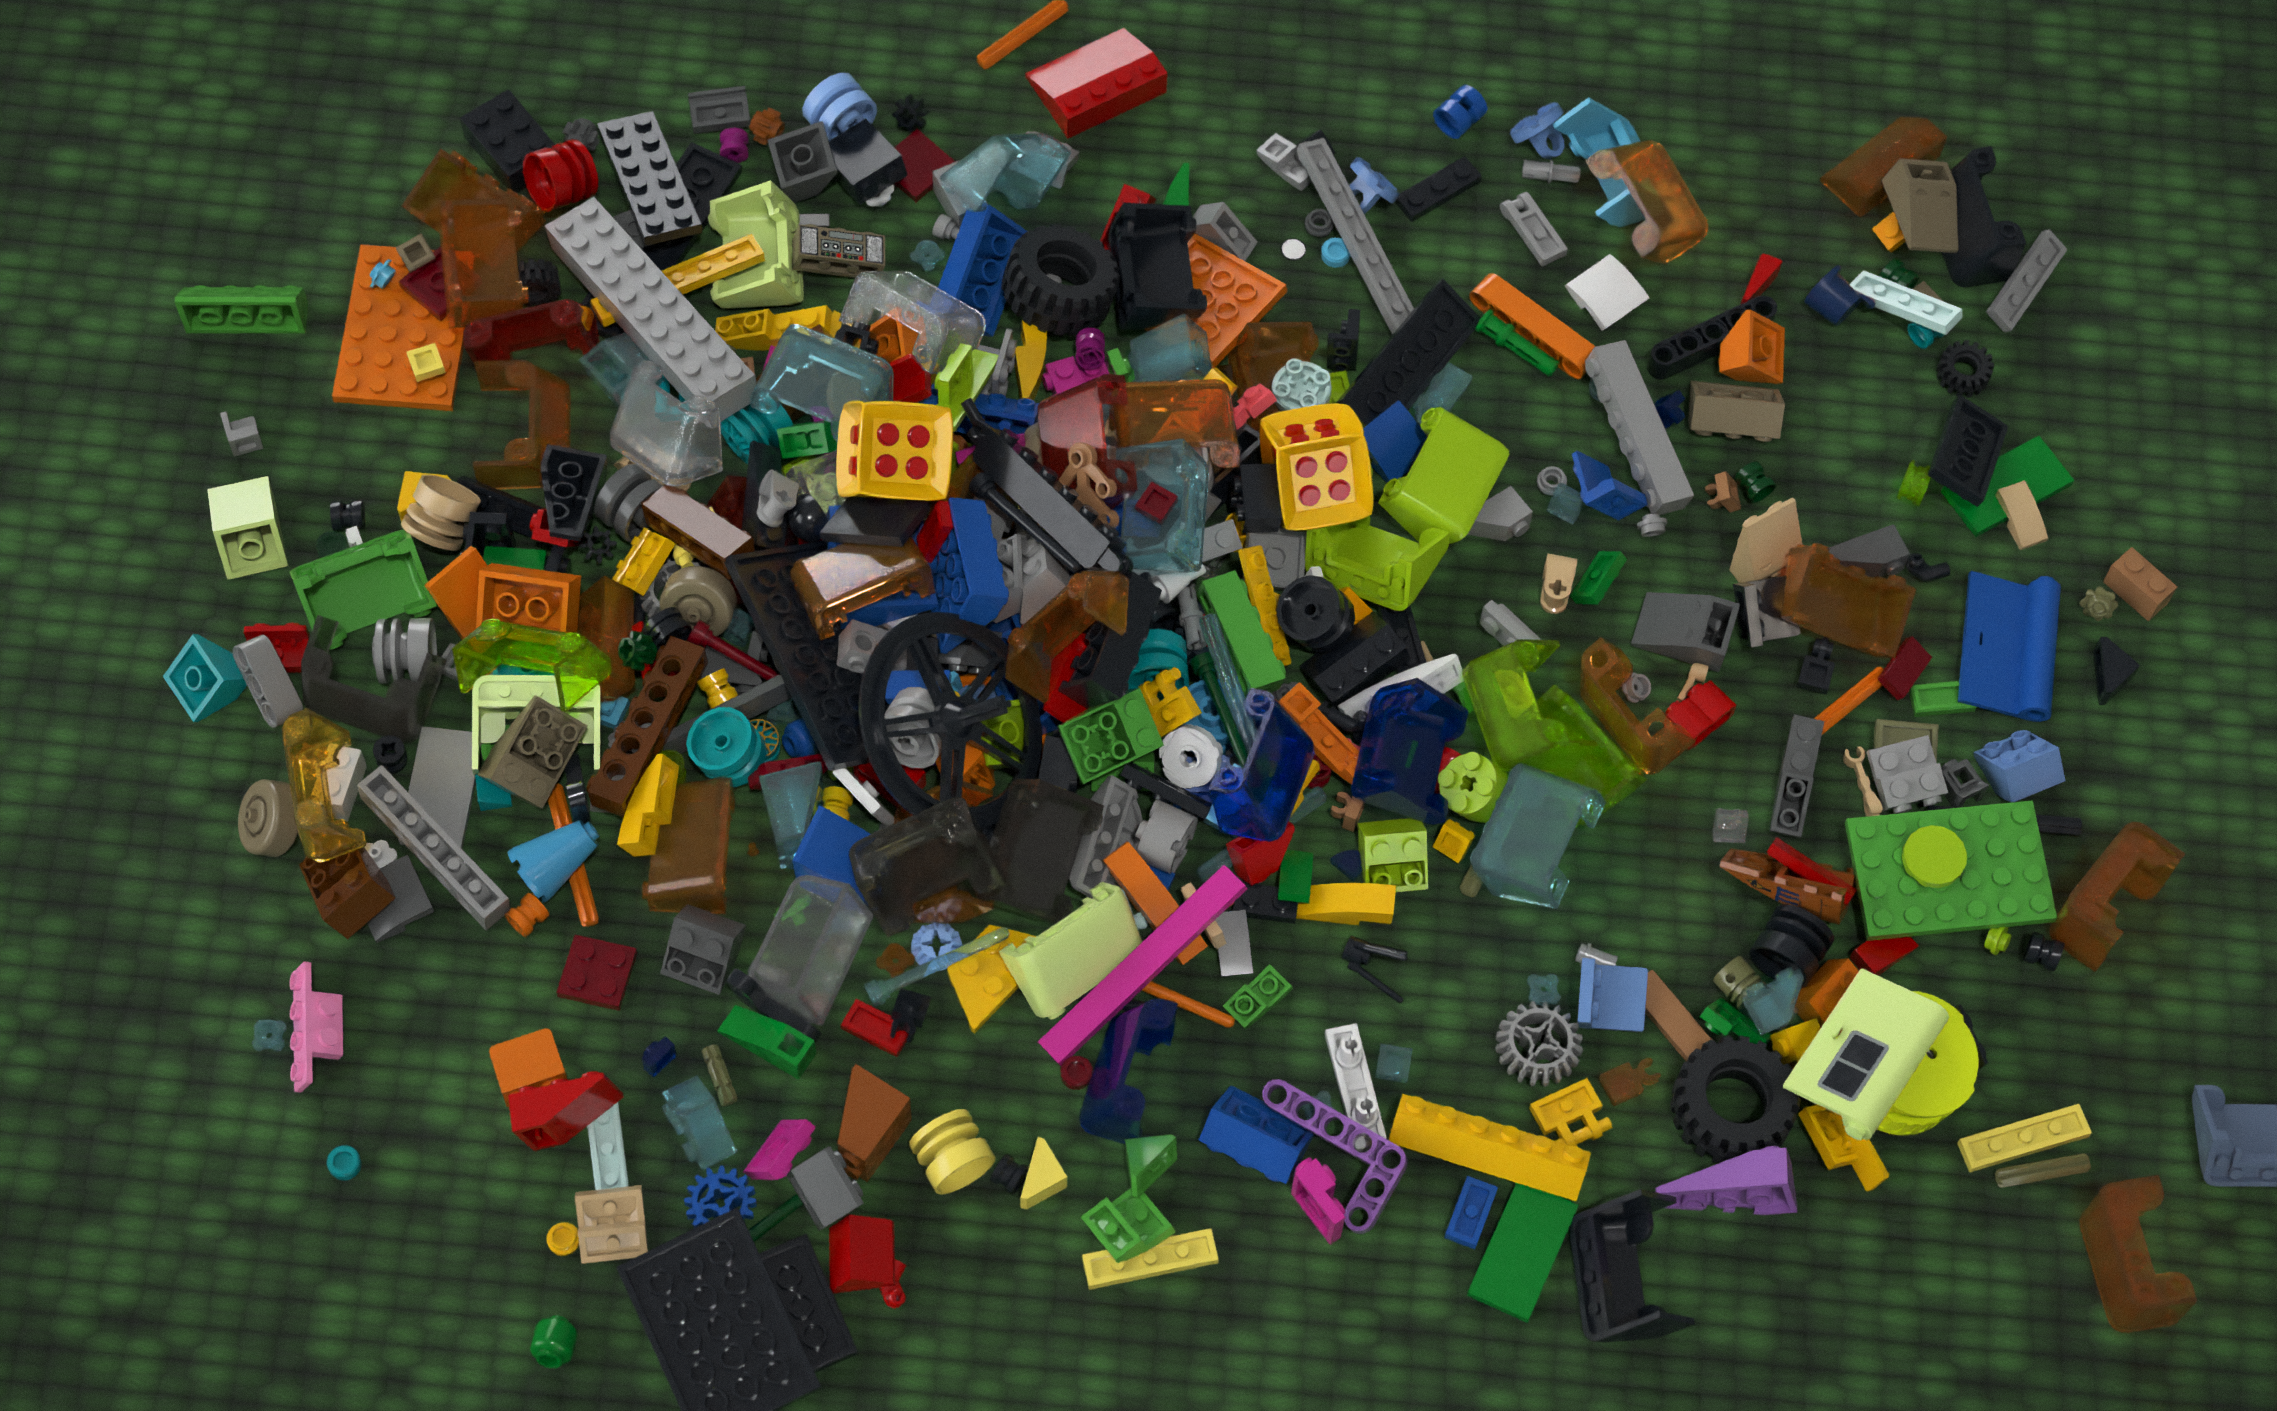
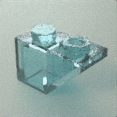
(1773, 1003)

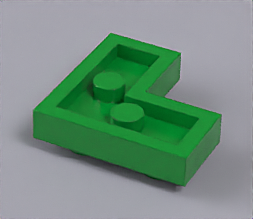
(1724, 1019)

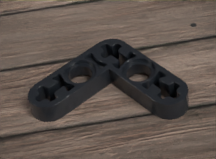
(576, 789)
(753, 996)

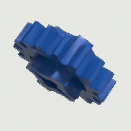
(731, 1196)

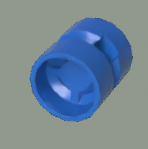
(1460, 111)

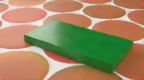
(2027, 462)
(1522, 1251)

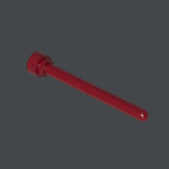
(704, 636)

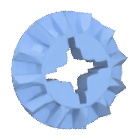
(925, 936)

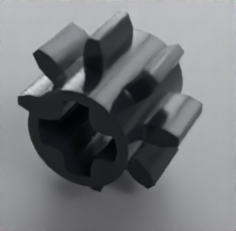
(914, 107)
(593, 538)

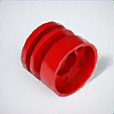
(560, 175)

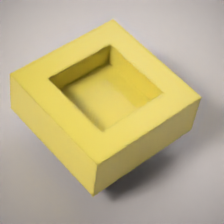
(425, 362)

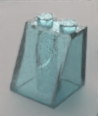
(1171, 352)
(790, 804)

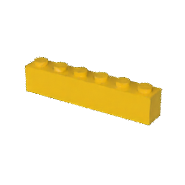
(1489, 1147)

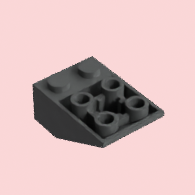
(1686, 627)

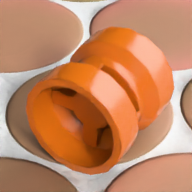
(525, 916)

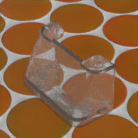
(666, 436)

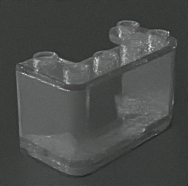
(932, 313)

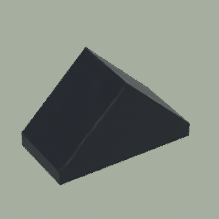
(2112, 669)

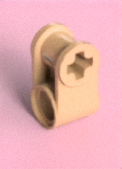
(1557, 582)

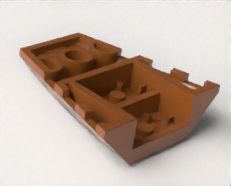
(1788, 887)

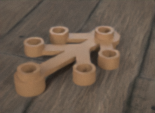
(1082, 464)

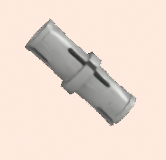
(1190, 619)

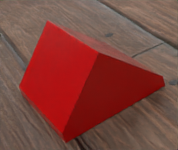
(861, 1254)

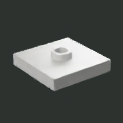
(865, 794)

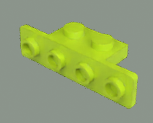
(963, 379)

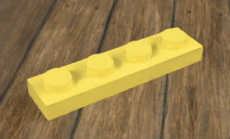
(2024, 1138)
(1169, 1256)

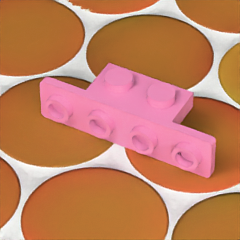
(316, 1026)

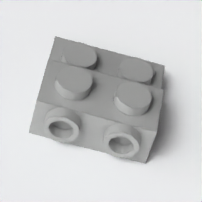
(1907, 775)

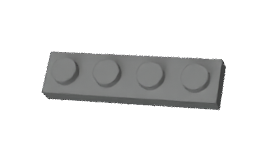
(2026, 280)

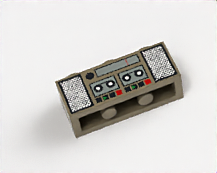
(837, 251)

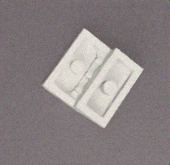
(1607, 291)

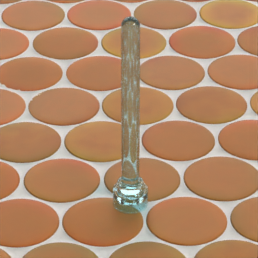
(881, 990)

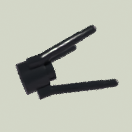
(1360, 952)

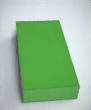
(1937, 699)

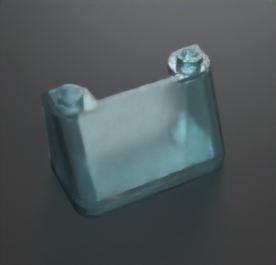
(820, 376)
(1180, 539)

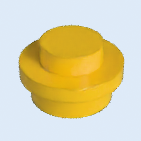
(563, 1239)

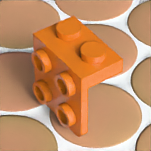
(526, 1062)

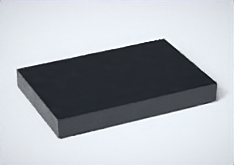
(875, 521)

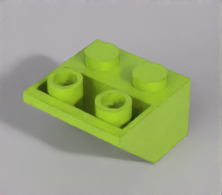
(1394, 853)

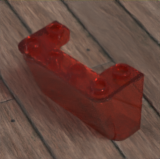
(1078, 417)

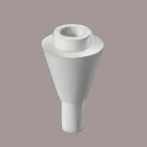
(1174, 583)

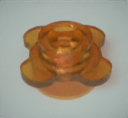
(895, 951)

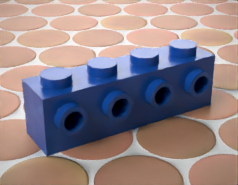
(997, 412)

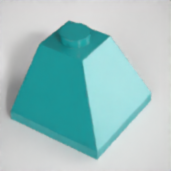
(204, 678)

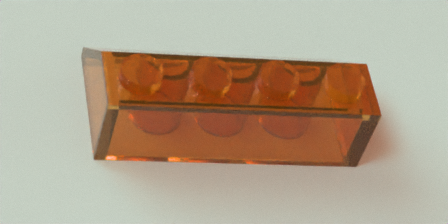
(1860, 175)
(605, 619)

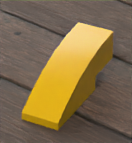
(1030, 361)
(649, 807)
(1349, 903)

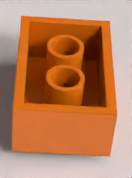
(528, 597)

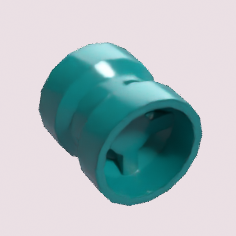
(1921, 335)

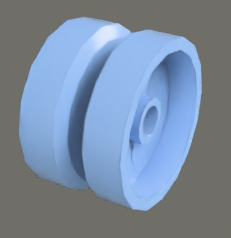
(838, 104)

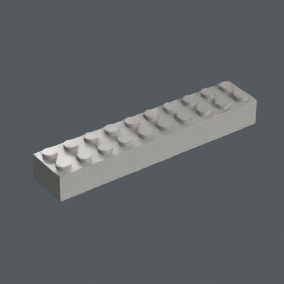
(650, 308)

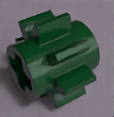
(637, 650)

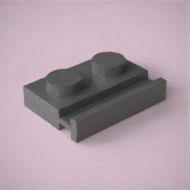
(719, 109)

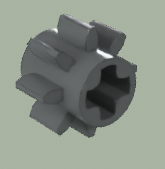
(584, 131)

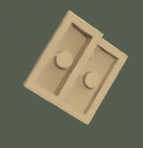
(611, 1224)

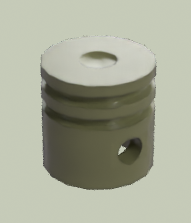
(1735, 979)

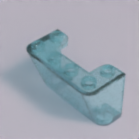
(1007, 163)
(1530, 833)

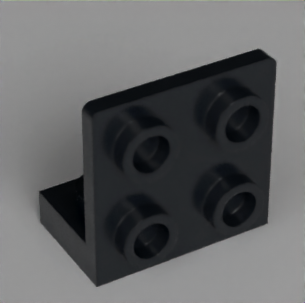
(488, 530)
(1761, 610)

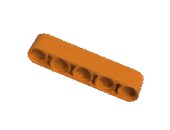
(1533, 323)

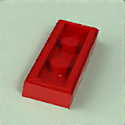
(1806, 867)

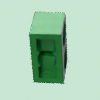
(806, 439)

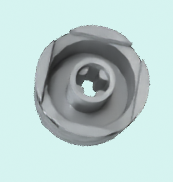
(1165, 836)

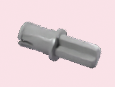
(1550, 171)

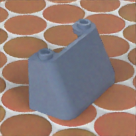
(2235, 1140)

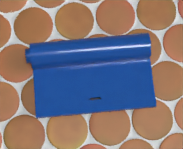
(2017, 646)

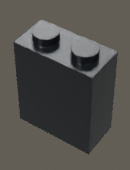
(866, 161)

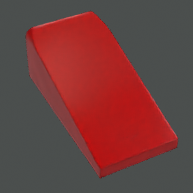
(1763, 275)
(1882, 954)

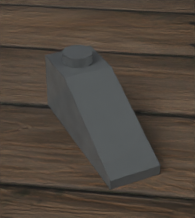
(1875, 552)

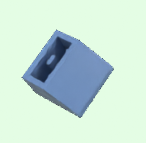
(2020, 765)

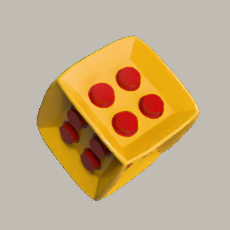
(894, 450)
(1319, 465)

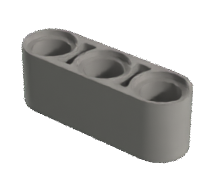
(267, 680)

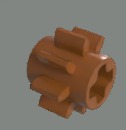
(766, 125)

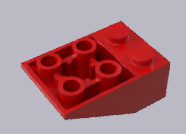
(560, 1110)

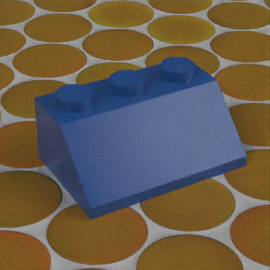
(1255, 1135)

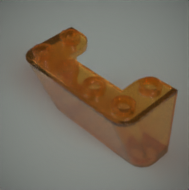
(455, 179)
(1845, 601)
(1602, 674)

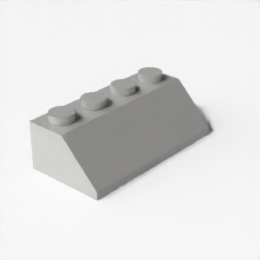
(1042, 574)

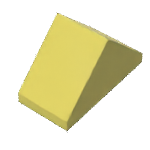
(1044, 1176)

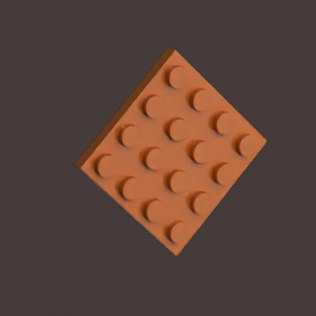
(1234, 294)

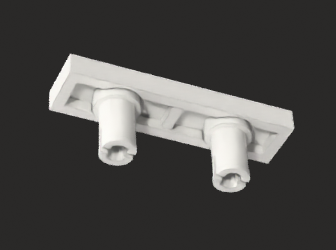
(1354, 1081)

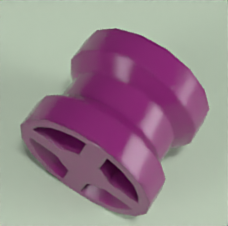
(734, 144)

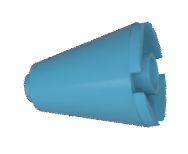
(554, 857)

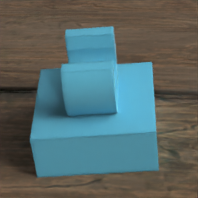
(613, 711)

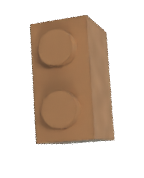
(2140, 584)

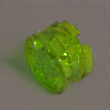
(1914, 483)

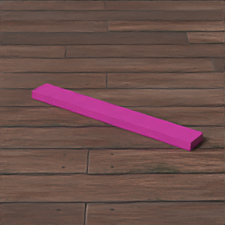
(1142, 965)

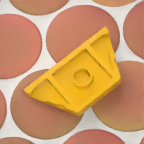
(984, 979)

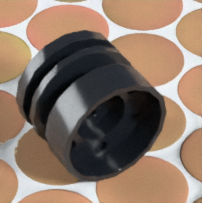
(1792, 940)

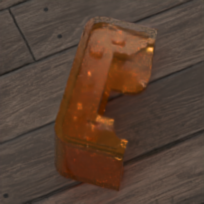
(2133, 860)
(2121, 1262)

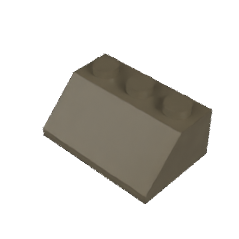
(1735, 410)

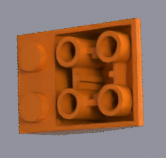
(1825, 990)

